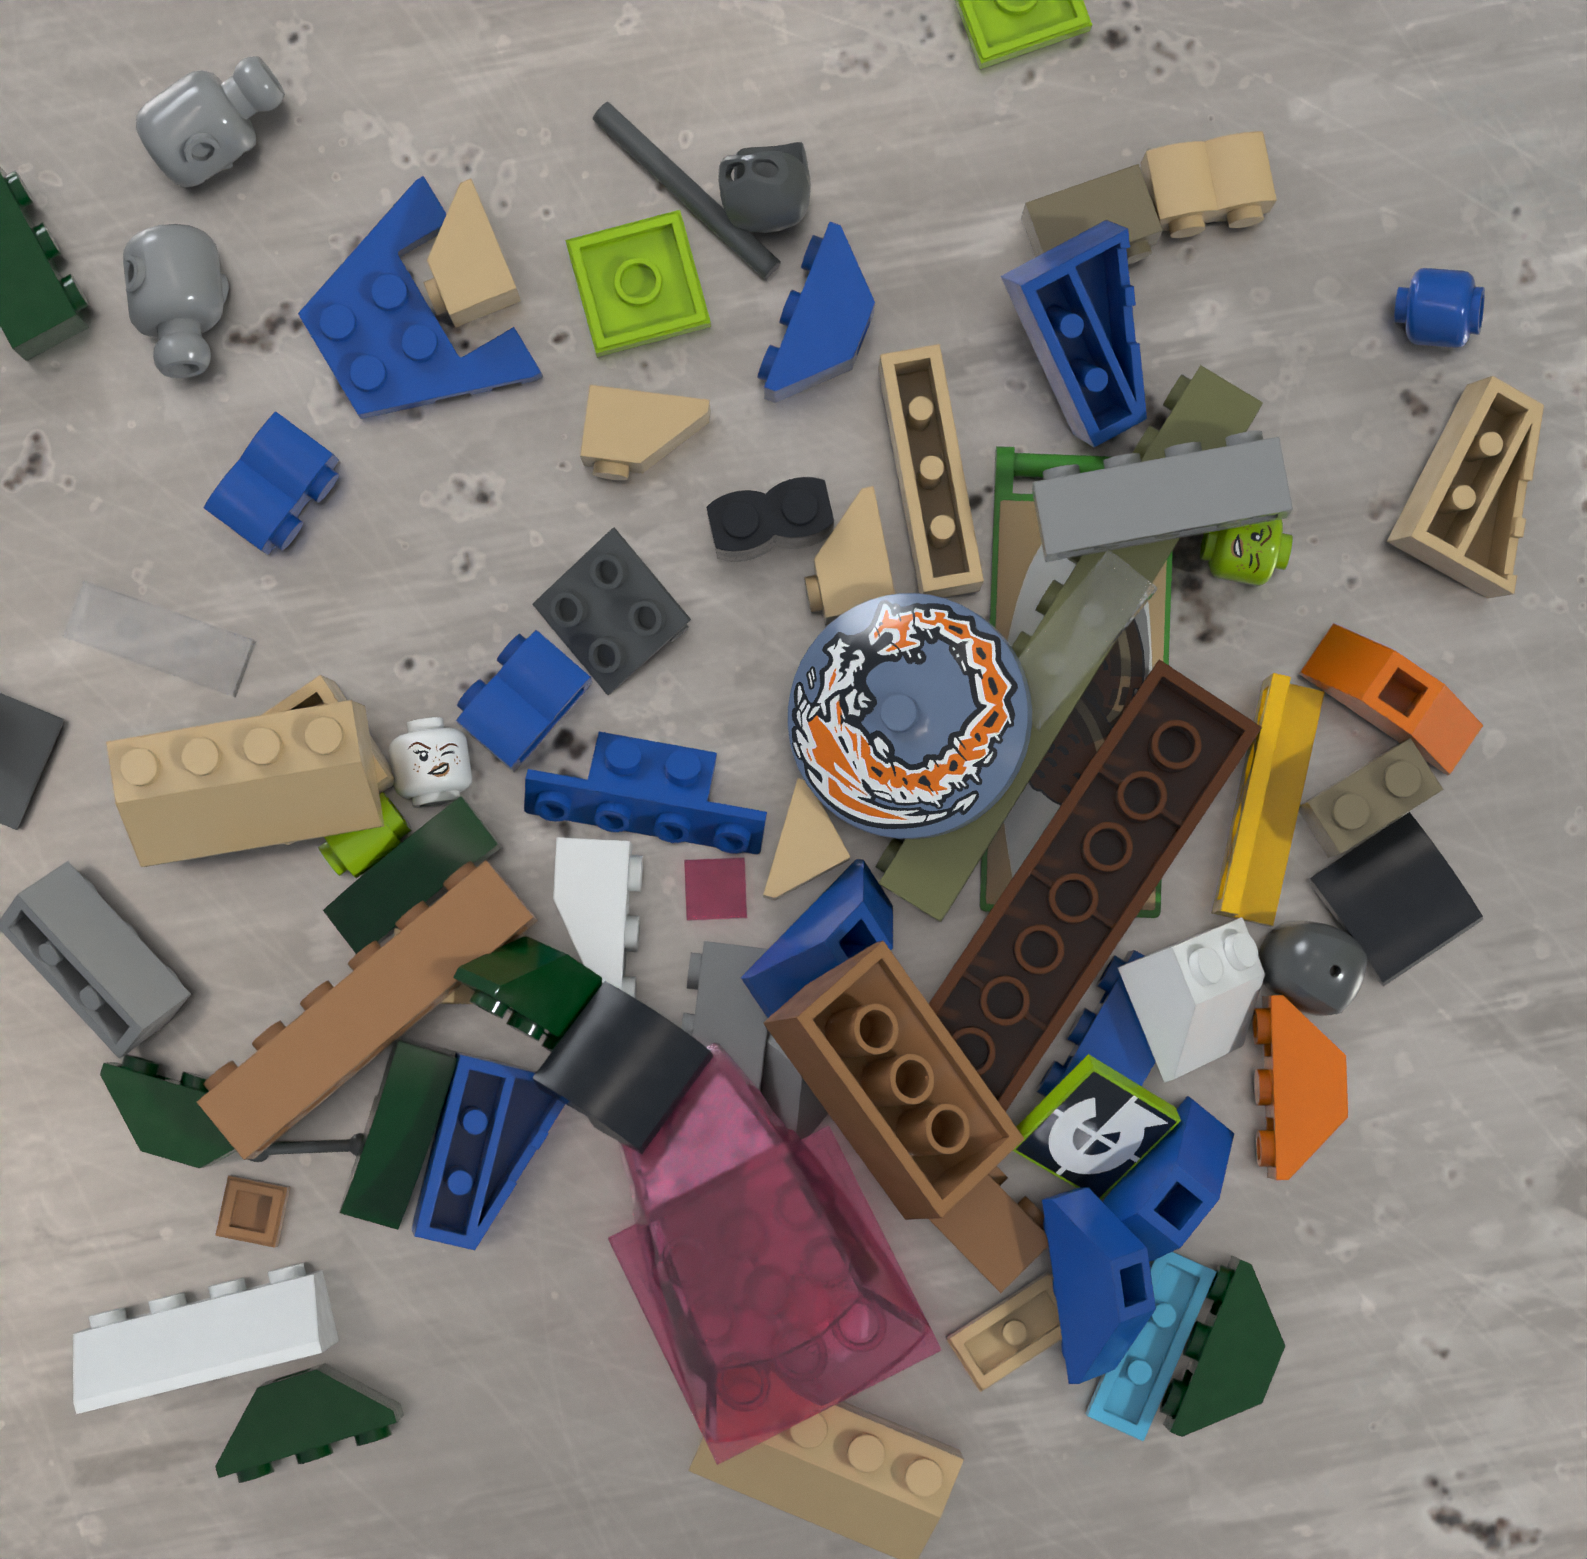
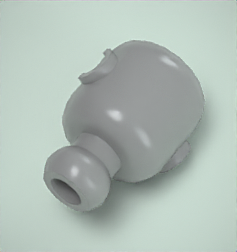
(205, 122)
(175, 294)

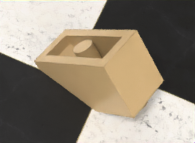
(468, 263)
(636, 429)
(851, 562)

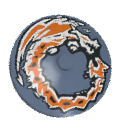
(909, 716)

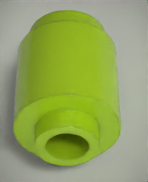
(364, 848)

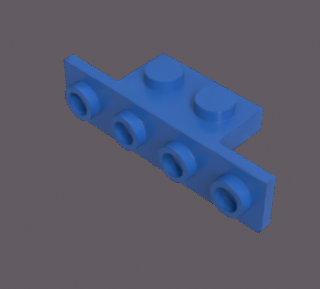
(648, 792)

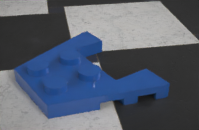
(385, 336)

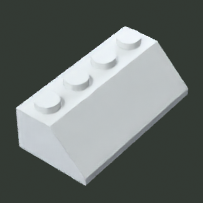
(201, 1339)

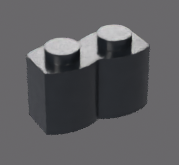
(787, 516)

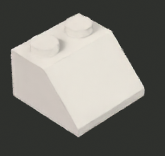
(1196, 996)

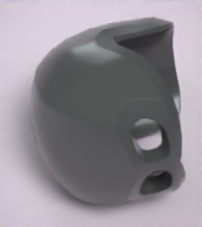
(768, 187)
(1299, 963)

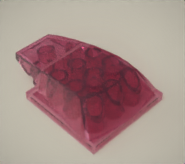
(761, 1266)

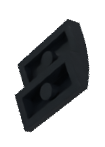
(1397, 898)
(623, 1067)

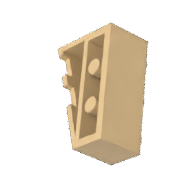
(1474, 489)

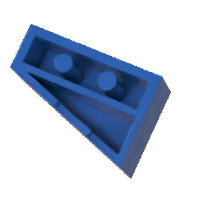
(1083, 330)
(480, 1148)

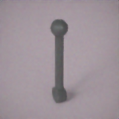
(349, 1145)

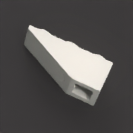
(593, 900)

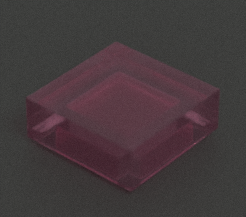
(715, 889)

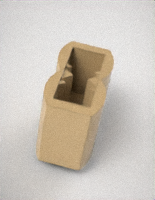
(1210, 183)

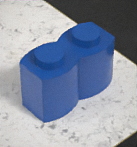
(273, 484)
(522, 699)

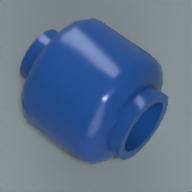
(1440, 307)

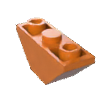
(1393, 695)
(1299, 1087)

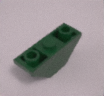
(533, 984)
(165, 1112)
(1228, 1354)
(302, 1419)

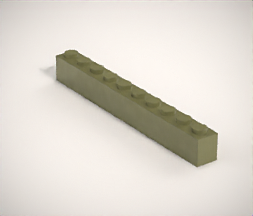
(936, 869)

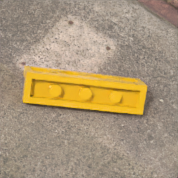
(1268, 801)

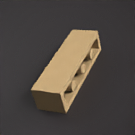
(930, 472)

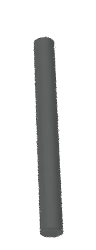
(685, 189)

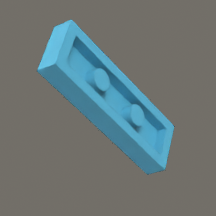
(1134, 1390)

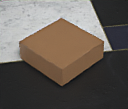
(252, 1211)

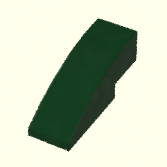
(411, 874)
(398, 1133)

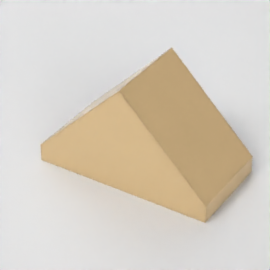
(806, 845)

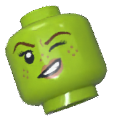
(1247, 552)

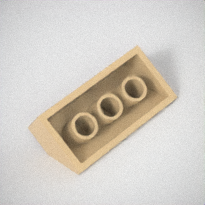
(246, 783)
(848, 1477)

